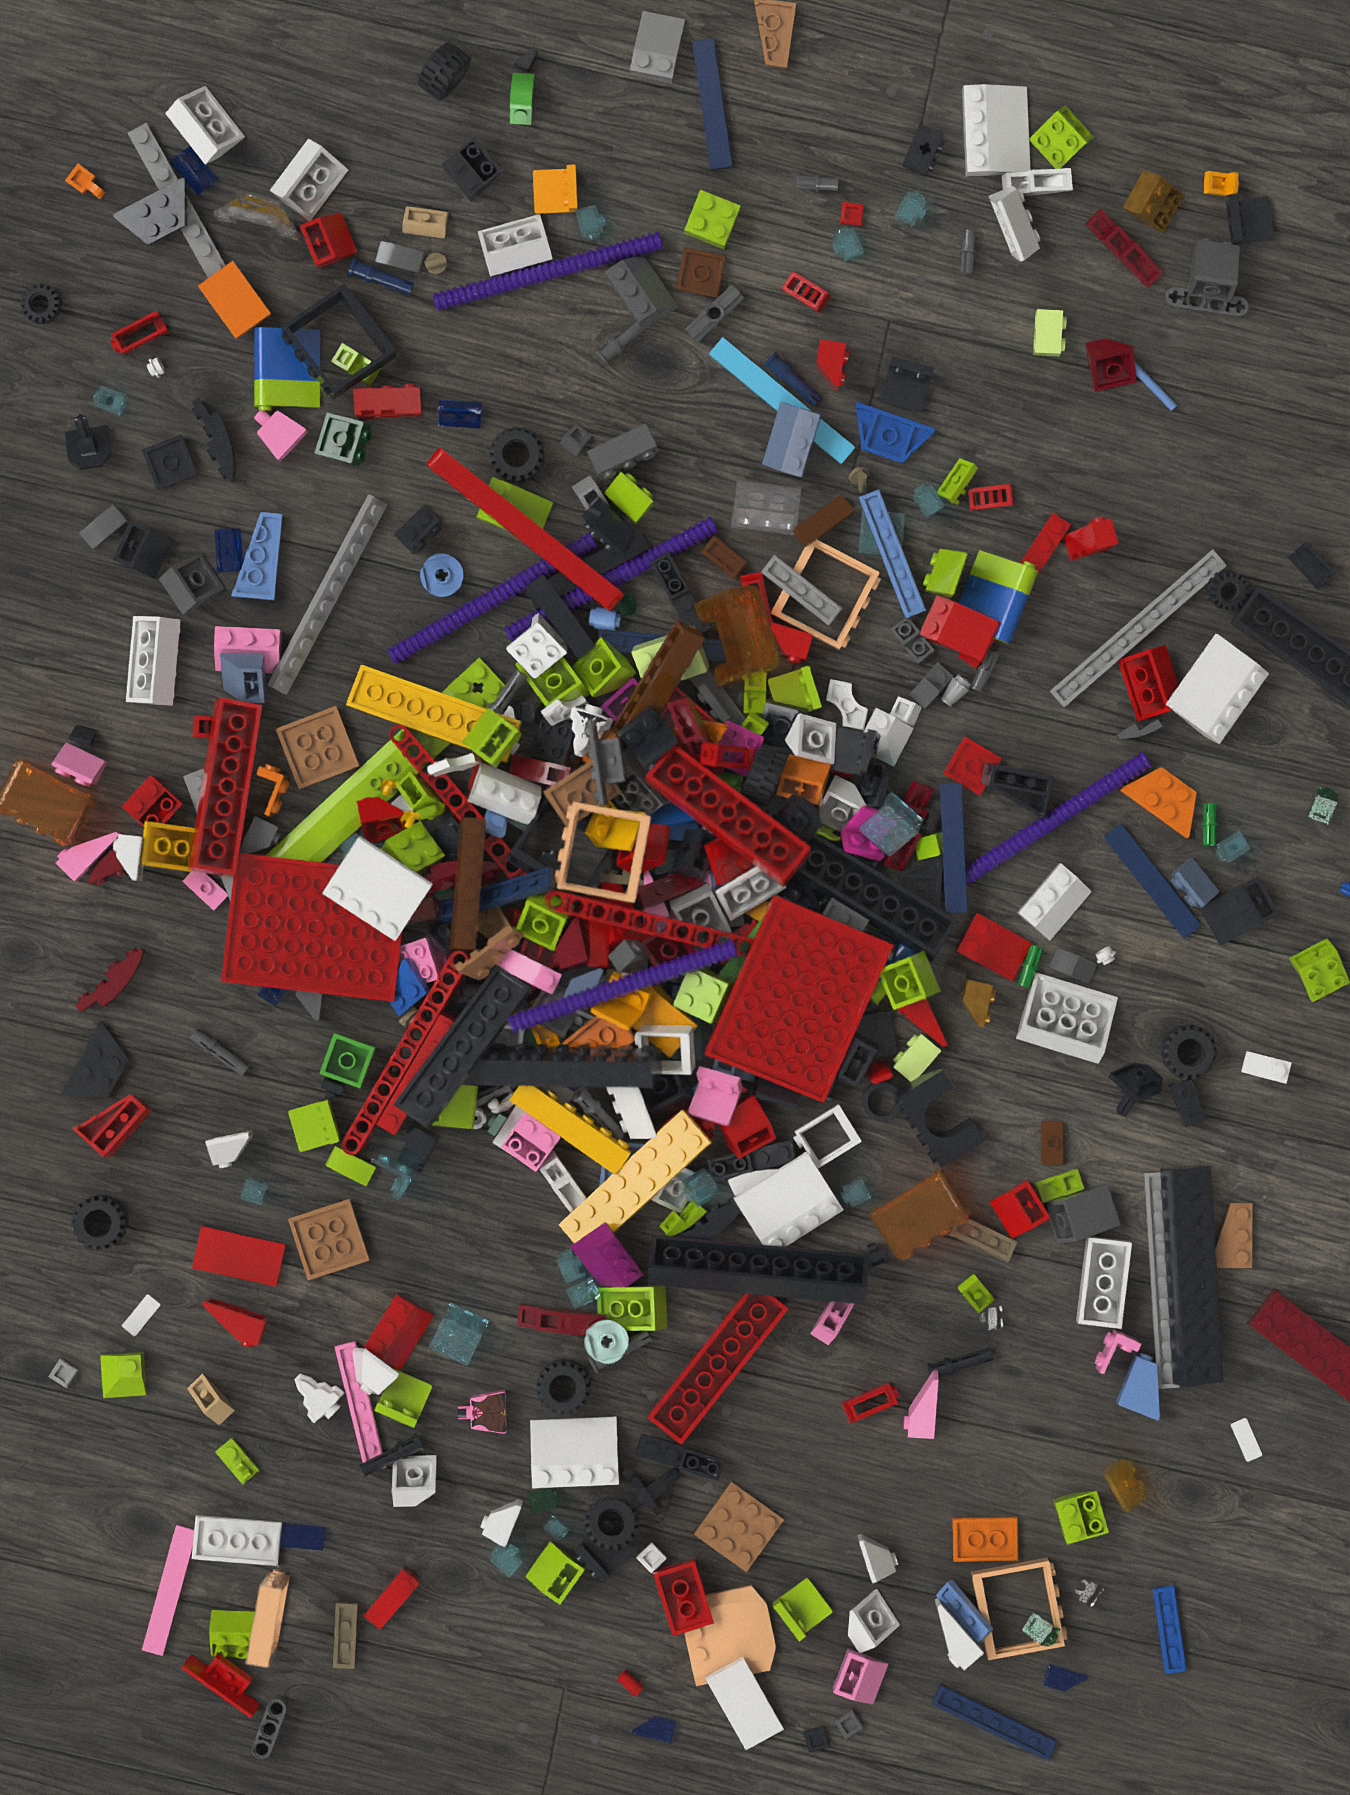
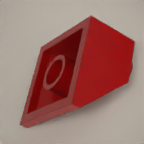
(379, 819)

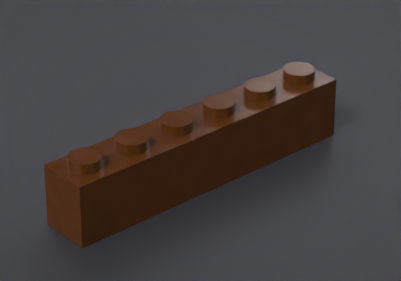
(663, 673)
(467, 884)

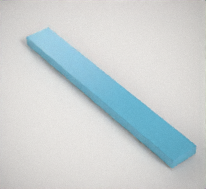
(774, 393)

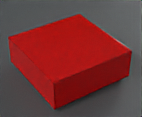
(851, 214)

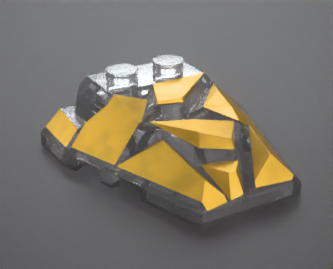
(260, 212)

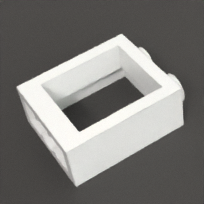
(686, 1035)
(854, 1138)

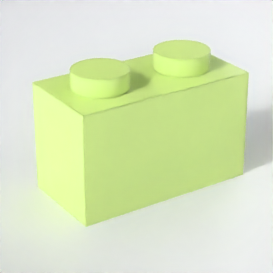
(1048, 332)
(916, 1057)

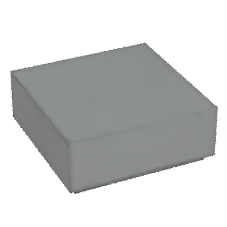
(63, 1373)

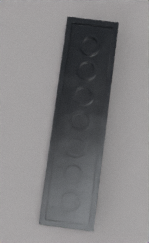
(462, 1047)

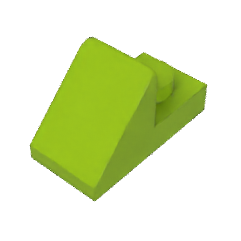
(929, 846)
(976, 1293)

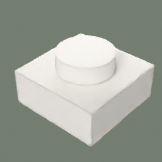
(651, 1557)

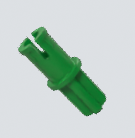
(1209, 824)
(1030, 966)

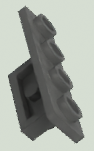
(721, 704)
(607, 761)

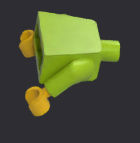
(418, 795)

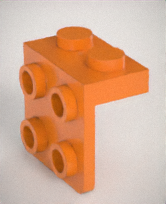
(272, 773)

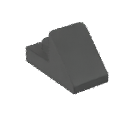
(931, 685)

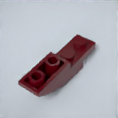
(538, 770)
(107, 867)
(444, 875)
(120, 976)
(557, 1320)

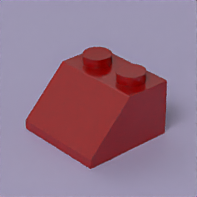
(792, 642)

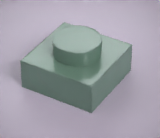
(495, 1123)

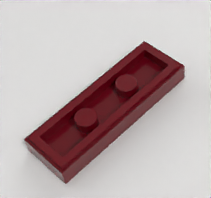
(666, 889)

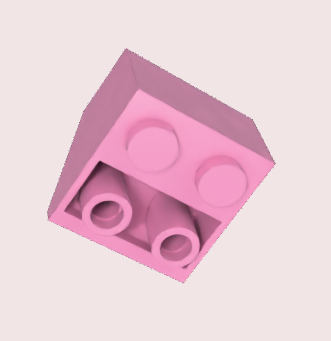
(79, 763)
(530, 1141)
(859, 1677)

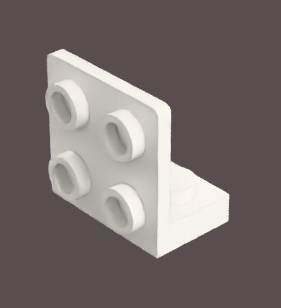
(538, 647)

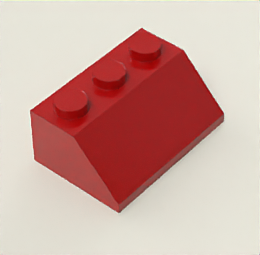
(1149, 681)
(398, 1331)

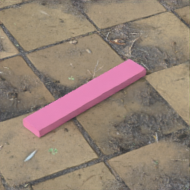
(359, 1405)
(169, 1590)

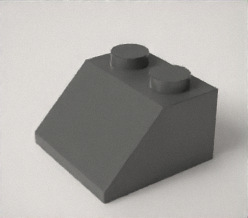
(191, 583)

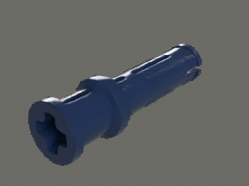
(371, 274)
(784, 372)

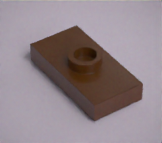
(724, 557)
(1051, 1142)

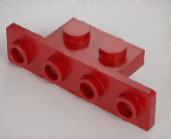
(225, 1680)

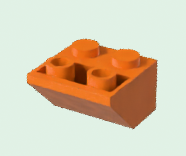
(804, 778)

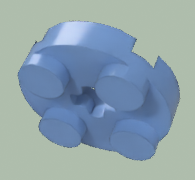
(452, 581)

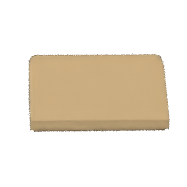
(425, 222)

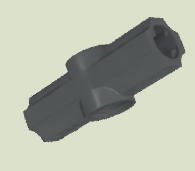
(704, 324)

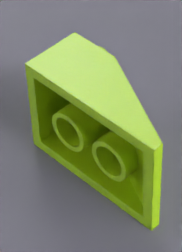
(528, 503)
(945, 572)
(556, 683)
(635, 1306)

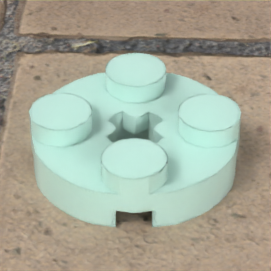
(616, 1348)

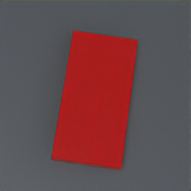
(238, 1256)

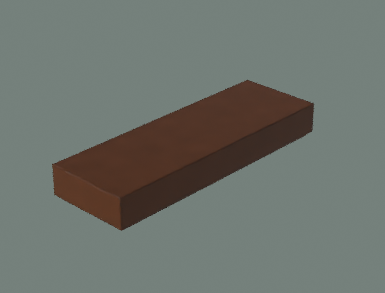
(823, 520)

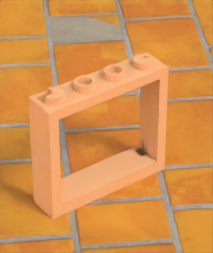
(862, 602)
(569, 835)
(1052, 1591)
(268, 1618)

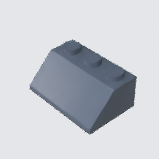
(791, 439)

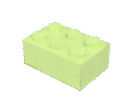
(645, 652)

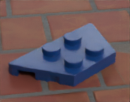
(889, 434)

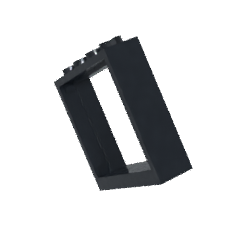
(365, 321)
(529, 865)

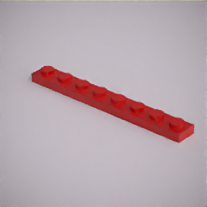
(1038, 555)

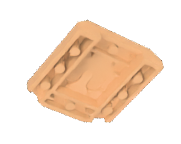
(738, 1631)

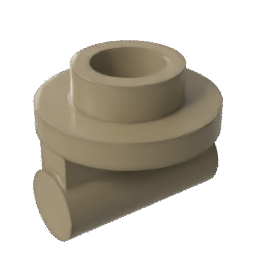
(436, 263)
(859, 476)
(408, 1017)

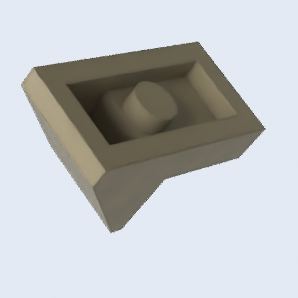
(612, 876)

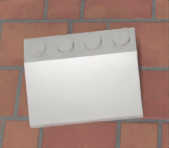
(995, 129)
(1217, 689)
(377, 888)
(1067, 1018)
(788, 1203)
(574, 1452)

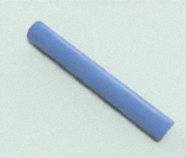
(1153, 386)

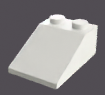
(961, 1646)

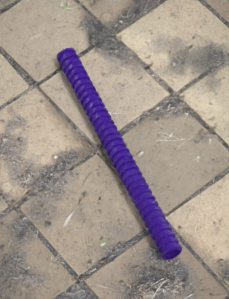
(547, 271)
(626, 571)
(483, 603)
(1056, 817)
(622, 986)

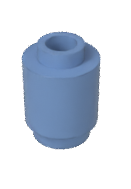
(604, 619)

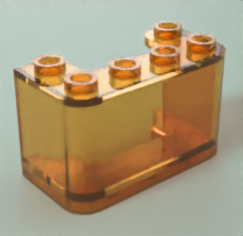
(743, 633)
(45, 803)
(920, 1214)

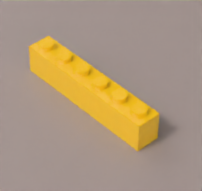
(572, 1126)

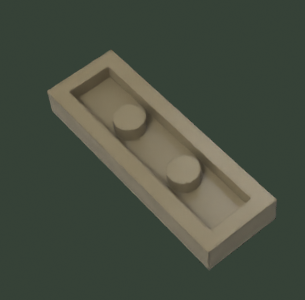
(984, 1239)
(345, 1635)

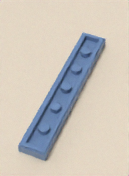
(892, 553)

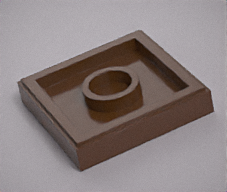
(701, 273)

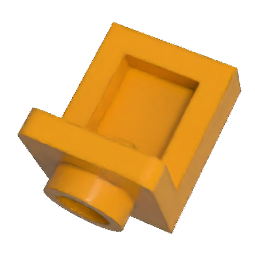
(1221, 183)

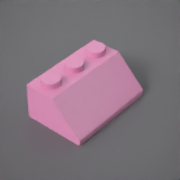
(249, 641)

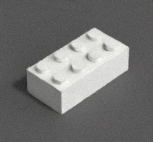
(1103, 1282)

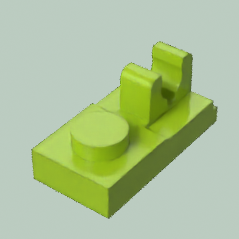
(957, 480)
(237, 1460)

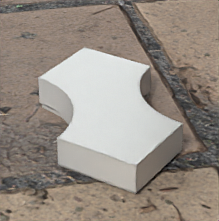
(841, 695)
(561, 710)
(455, 764)

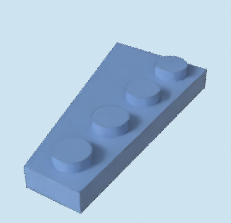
(260, 568)

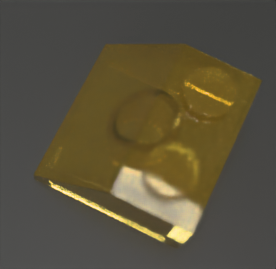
(1123, 1484)

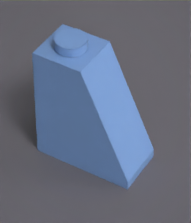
(1141, 1387)

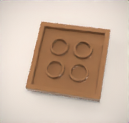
(317, 747)
(328, 1239)
(738, 1526)

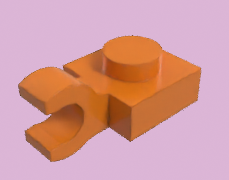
(83, 180)

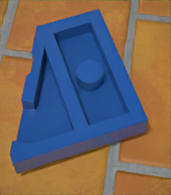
(409, 988)

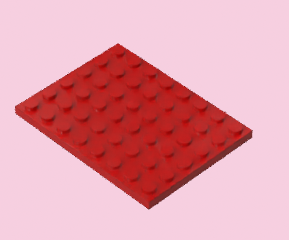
(298, 938)
(798, 998)

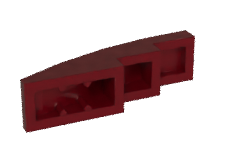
(1123, 248)
(691, 729)
(916, 799)

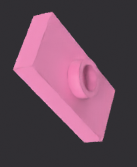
(206, 889)

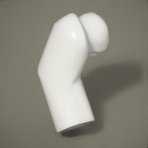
(504, 1105)

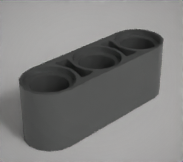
(265, 1736)

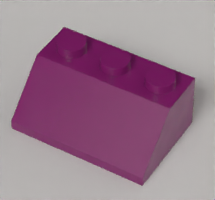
(607, 1258)

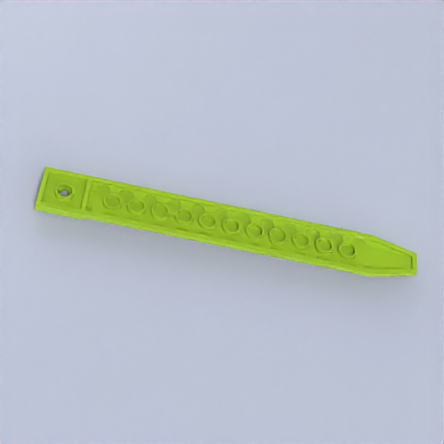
(339, 814)

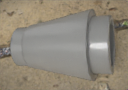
(956, 689)

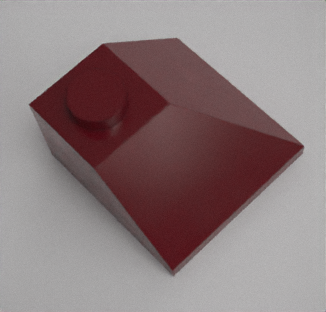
(1110, 364)
(663, 949)
(570, 951)

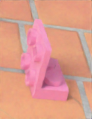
(425, 957)
(715, 1096)
(1112, 1340)

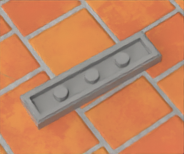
(801, 590)

